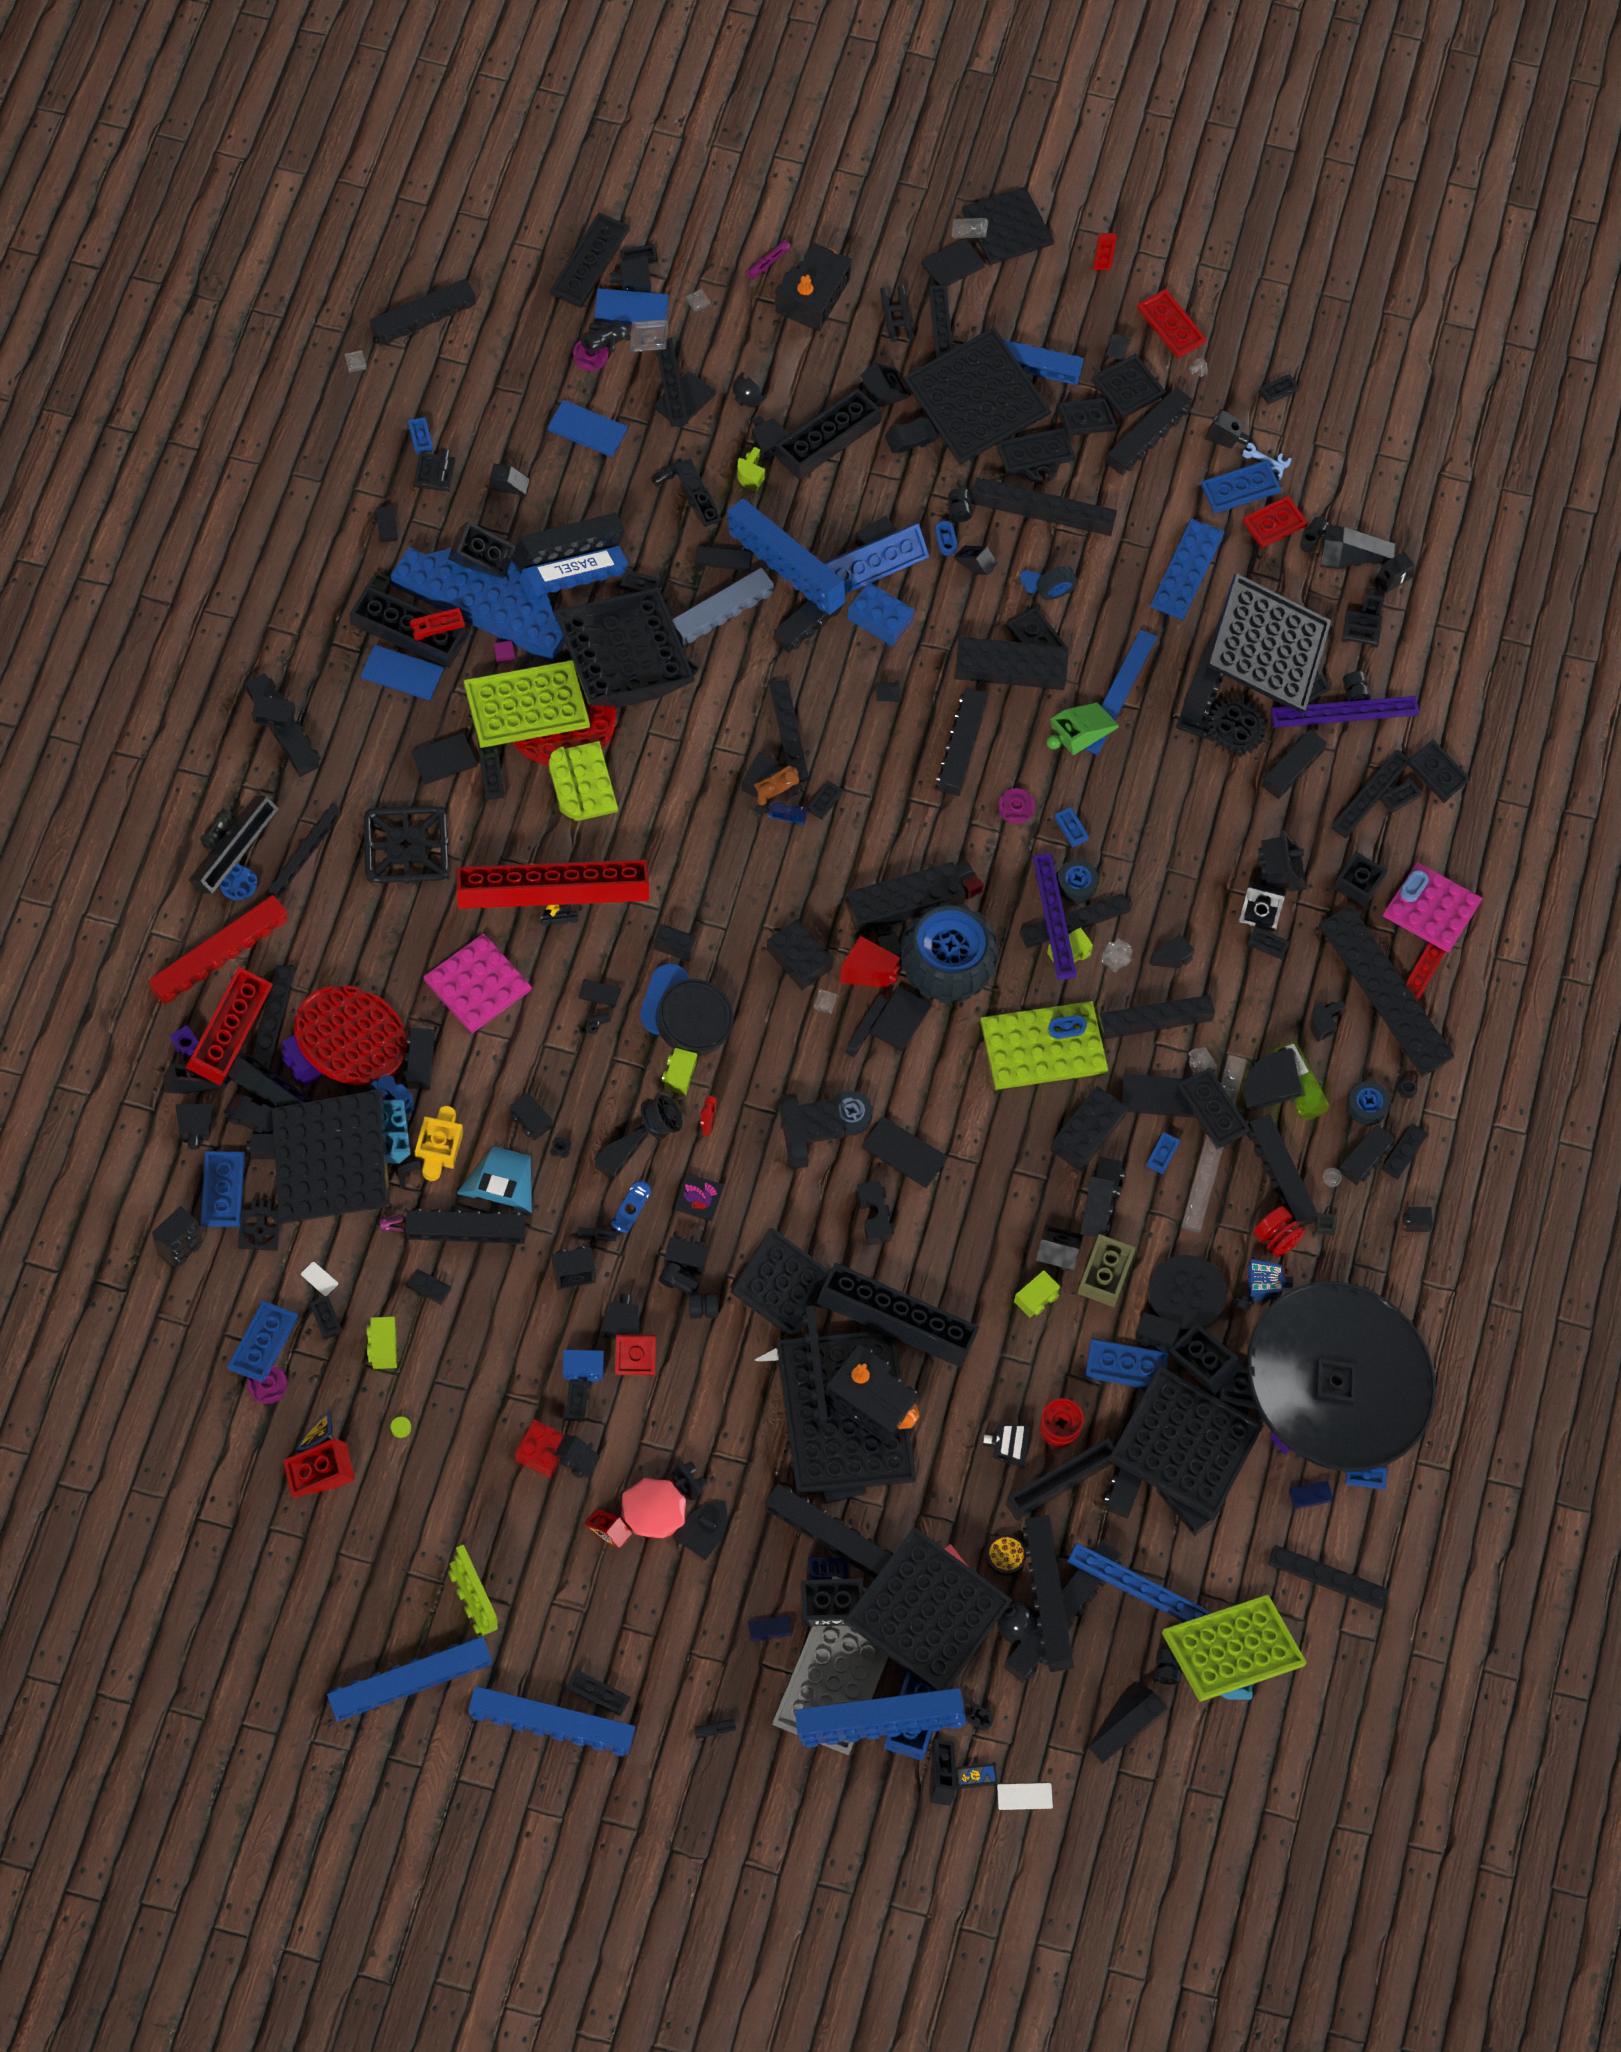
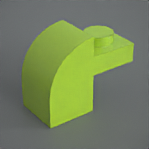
(748, 472)

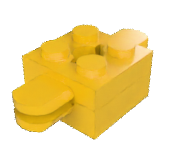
(439, 1143)

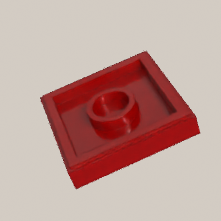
(635, 1354)

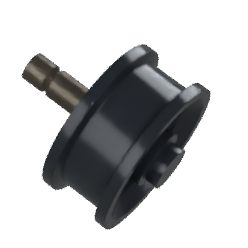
(660, 1116)

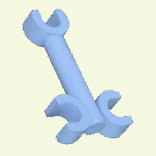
(1277, 466)

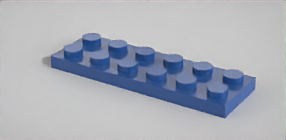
(880, 557)
(1187, 569)

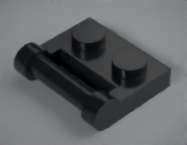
(1362, 623)

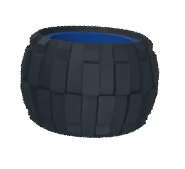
(942, 928)

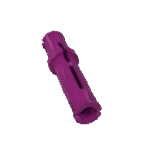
(763, 264)

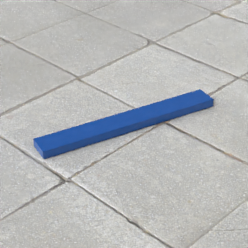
(1125, 680)
(1135, 1584)

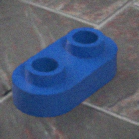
(947, 539)
(1066, 1026)

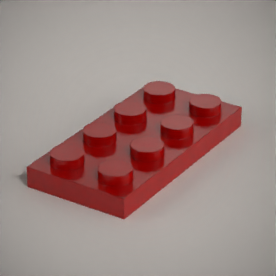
(1171, 323)

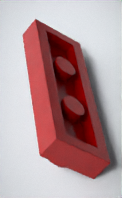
(1104, 251)

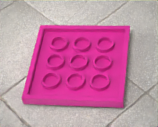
(1438, 912)
(477, 983)

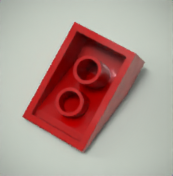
(319, 1468)

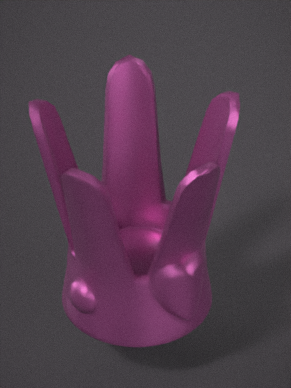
(386, 1221)

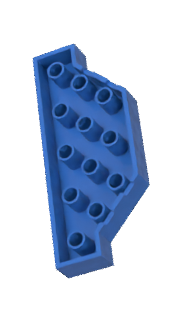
(483, 599)

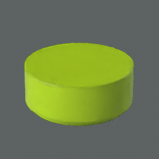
(400, 1427)

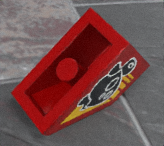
(608, 1528)

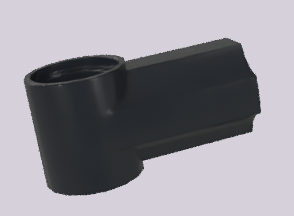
(1313, 534)
(675, 1277)

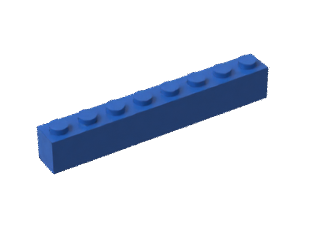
(409, 1678)
(552, 1721)

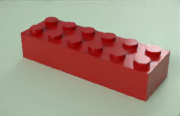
(229, 1026)

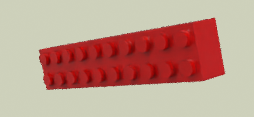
(552, 884)

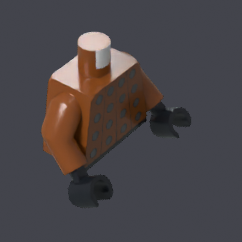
(775, 784)

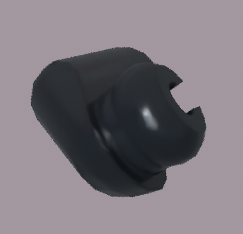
(595, 1022)

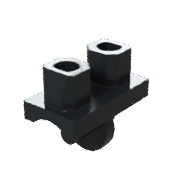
(686, 1482)

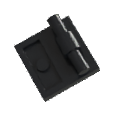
(435, 471)

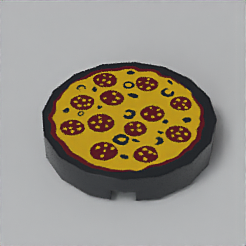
(1006, 1555)

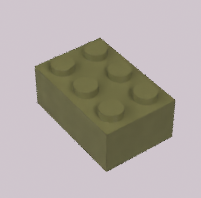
(1106, 1270)

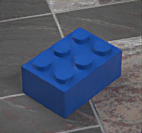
(880, 614)

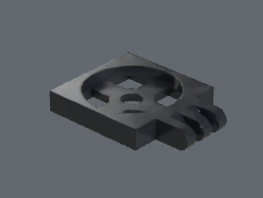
(260, 1212)

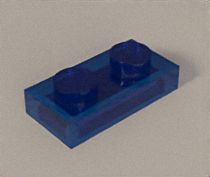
(788, 813)
(1310, 1495)

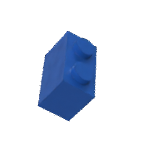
(583, 1365)

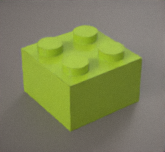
(382, 1343)

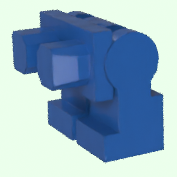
(393, 1092)

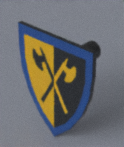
(318, 1434)

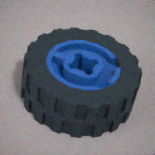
(1057, 583)
(1077, 880)
(1368, 1103)

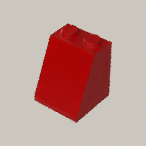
(870, 966)

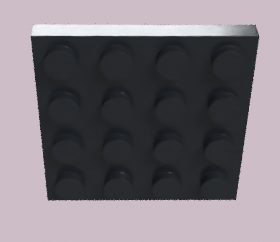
(1012, 225)
(780, 1282)

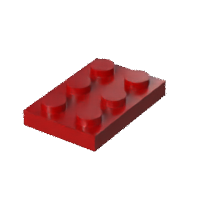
(1274, 521)

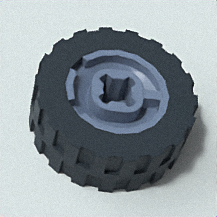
(854, 1112)

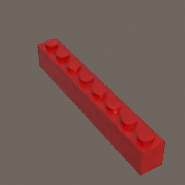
(218, 950)

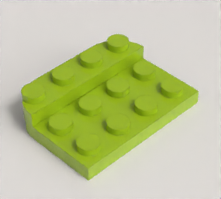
(582, 782)
(473, 1593)

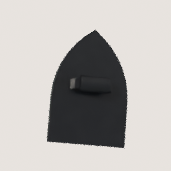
(704, 1528)

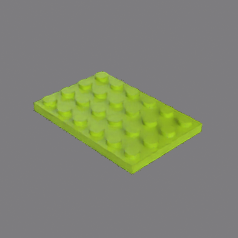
(526, 704)
(1026, 1054)
(1233, 1648)

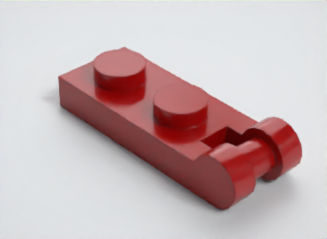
(437, 623)
(708, 1115)

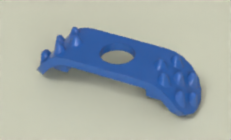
(637, 1197)

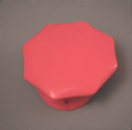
(653, 1508)

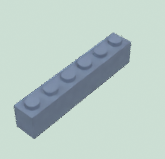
(723, 606)

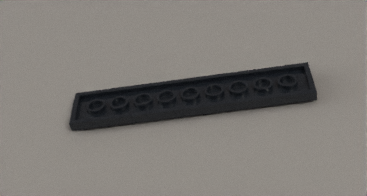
(1386, 991)

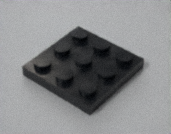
(1128, 386)

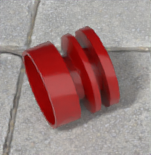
(1282, 1236)
(1069, 1415)

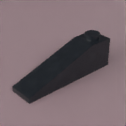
(1349, 547)
(1130, 1717)

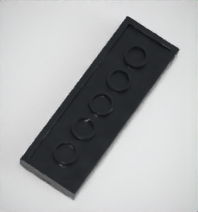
(589, 260)

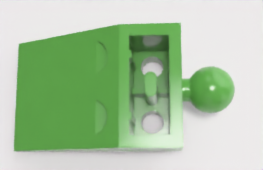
(1080, 727)

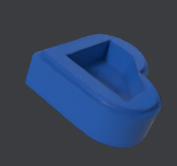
(1029, 579)

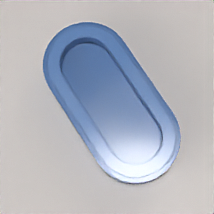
(1414, 886)

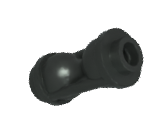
(221, 822)

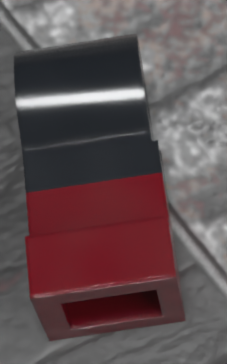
(969, 880)

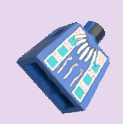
(1266, 1280)

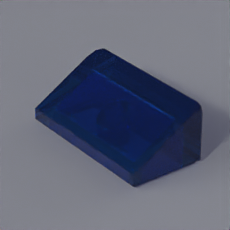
(769, 1628)

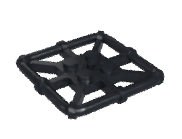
(398, 835)

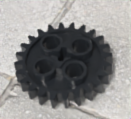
(1229, 738)

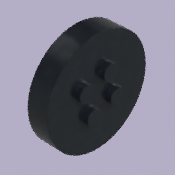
(694, 1016)
(1187, 1292)

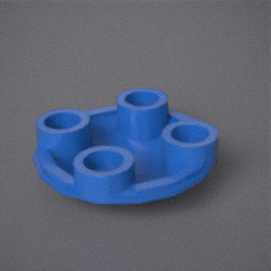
(239, 883)

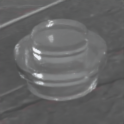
(1332, 1177)

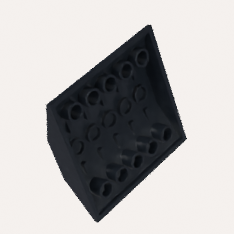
(625, 649)

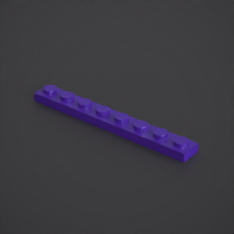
(1346, 711)
(1054, 916)

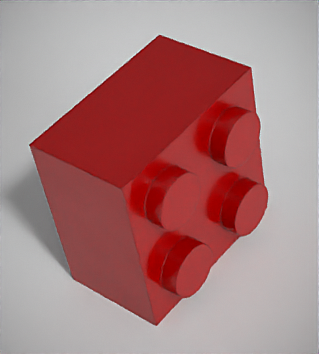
(539, 1448)

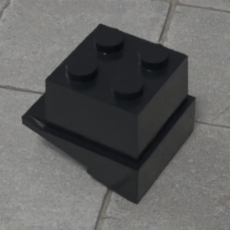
(1281, 863)

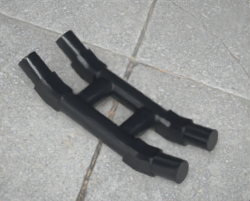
(896, 308)

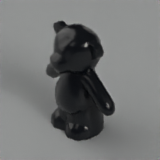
(603, 336)

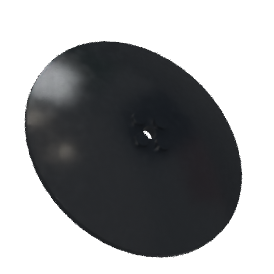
(1373, 1352)

